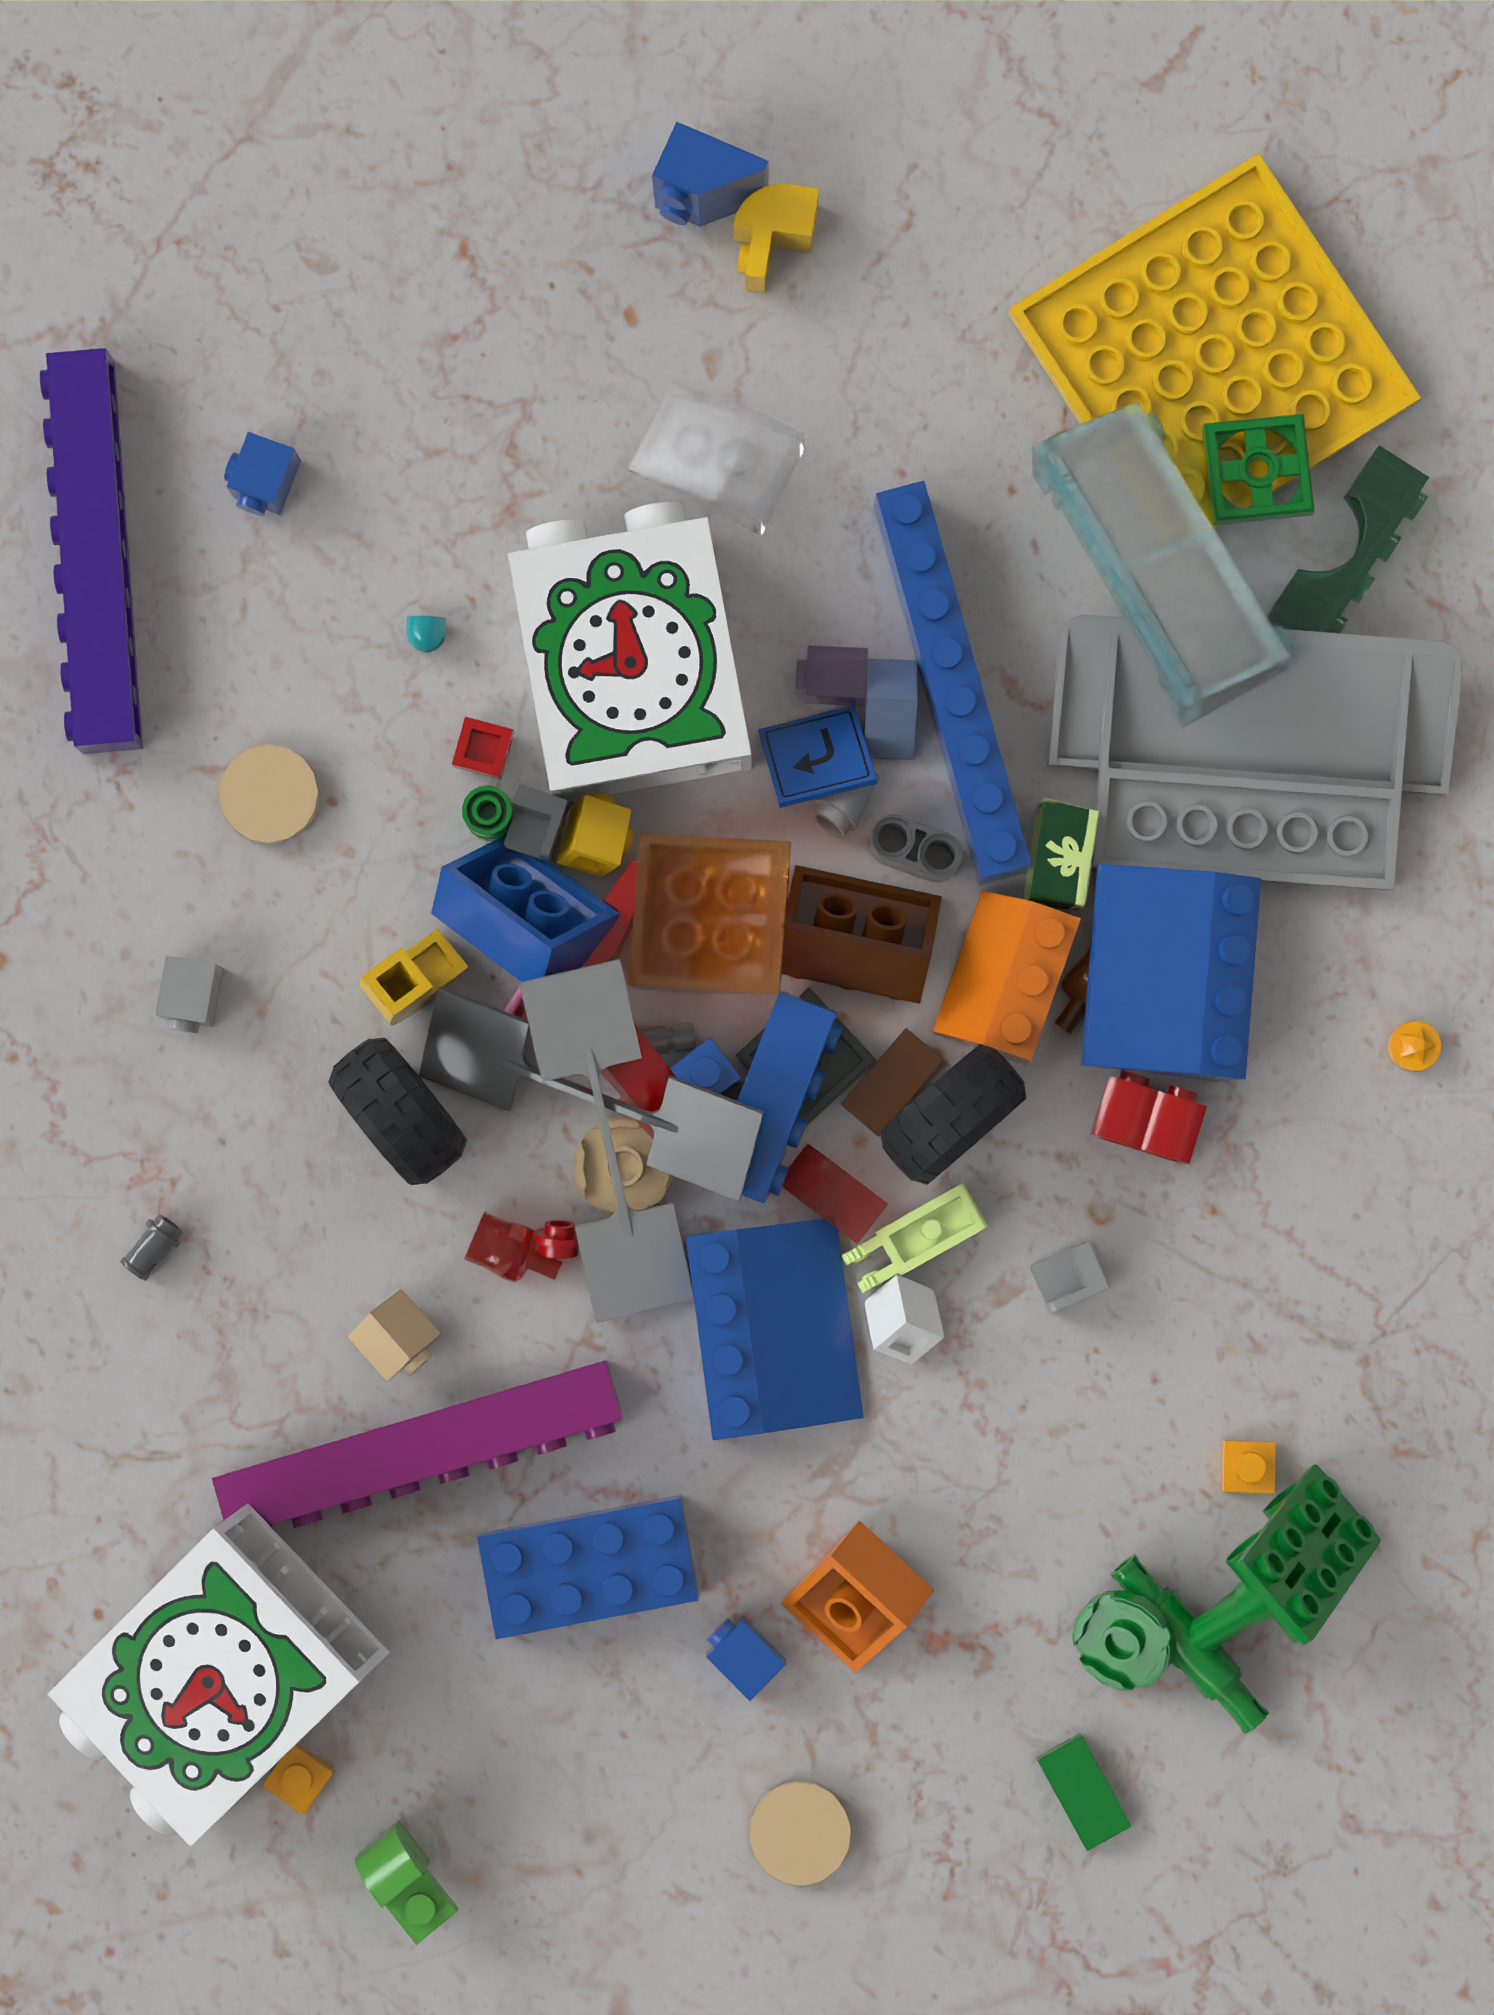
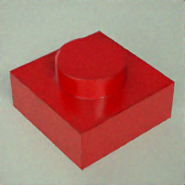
(483, 748)

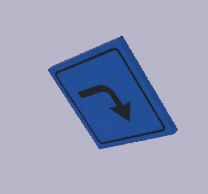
(817, 756)

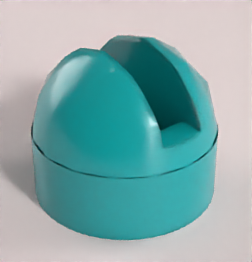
(426, 632)

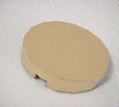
(269, 794)
(640, 1183)
(799, 1832)

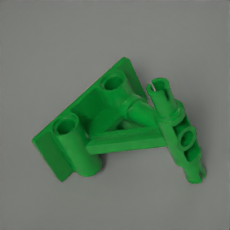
(1288, 1572)

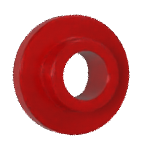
(557, 1240)

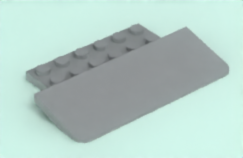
(1274, 784)

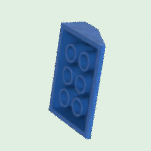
(1171, 972)
(774, 1328)

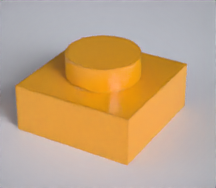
(1248, 1466)
(298, 1778)

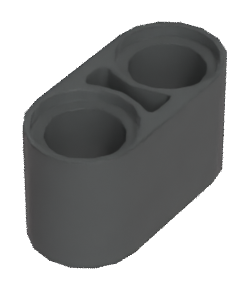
(918, 839)

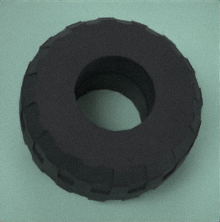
(397, 1111)
(953, 1114)

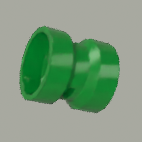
(490, 821)

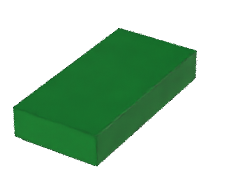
(1083, 1792)

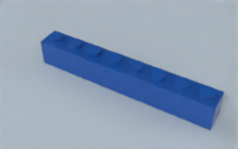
(951, 683)

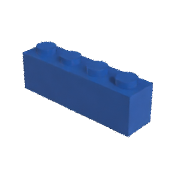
(781, 1081)

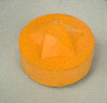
(1414, 1046)

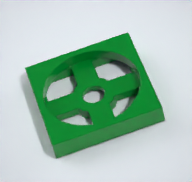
(1288, 427)

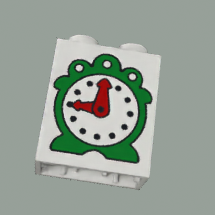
(629, 654)
(215, 1675)

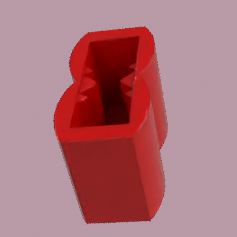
(1149, 1118)

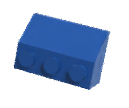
(521, 911)

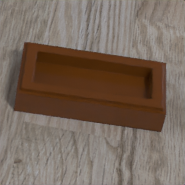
(892, 1082)

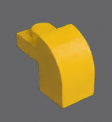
(773, 217)
(411, 978)

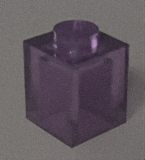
(833, 675)

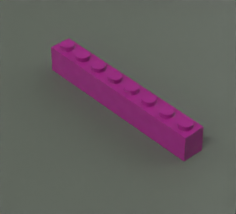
(425, 1447)

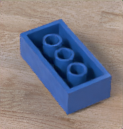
(588, 1567)

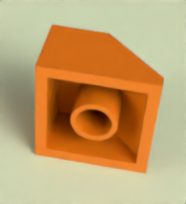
(858, 1597)

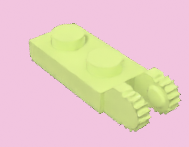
(921, 1235)

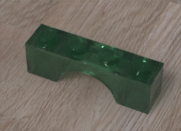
(1379, 500)

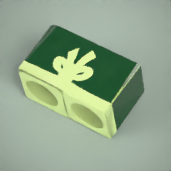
(1061, 855)

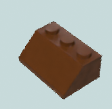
(859, 934)

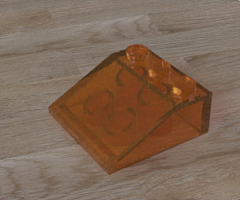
(709, 915)

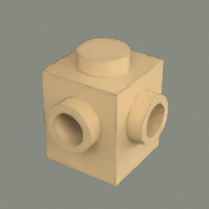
(395, 1336)

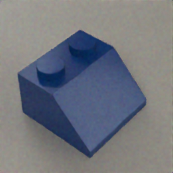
(704, 177)

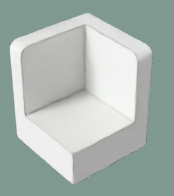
(904, 1319)

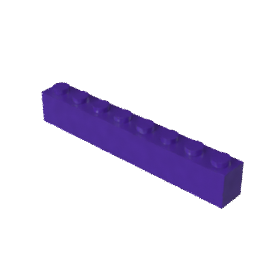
(92, 551)

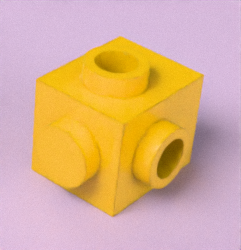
(595, 835)

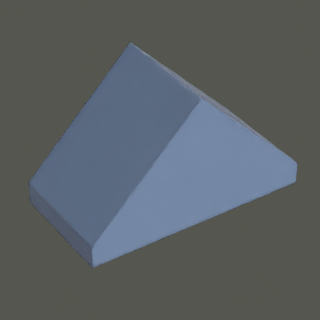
(891, 708)

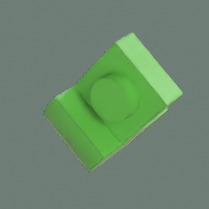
(399, 1879)

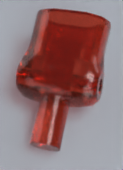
(508, 1250)

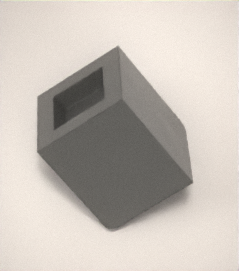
(536, 823)

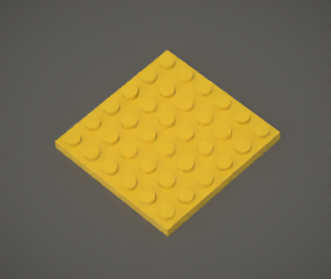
(1218, 320)

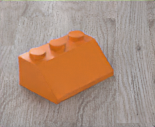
(1006, 975)

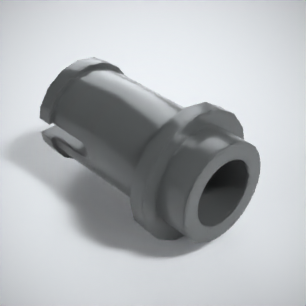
(152, 1246)

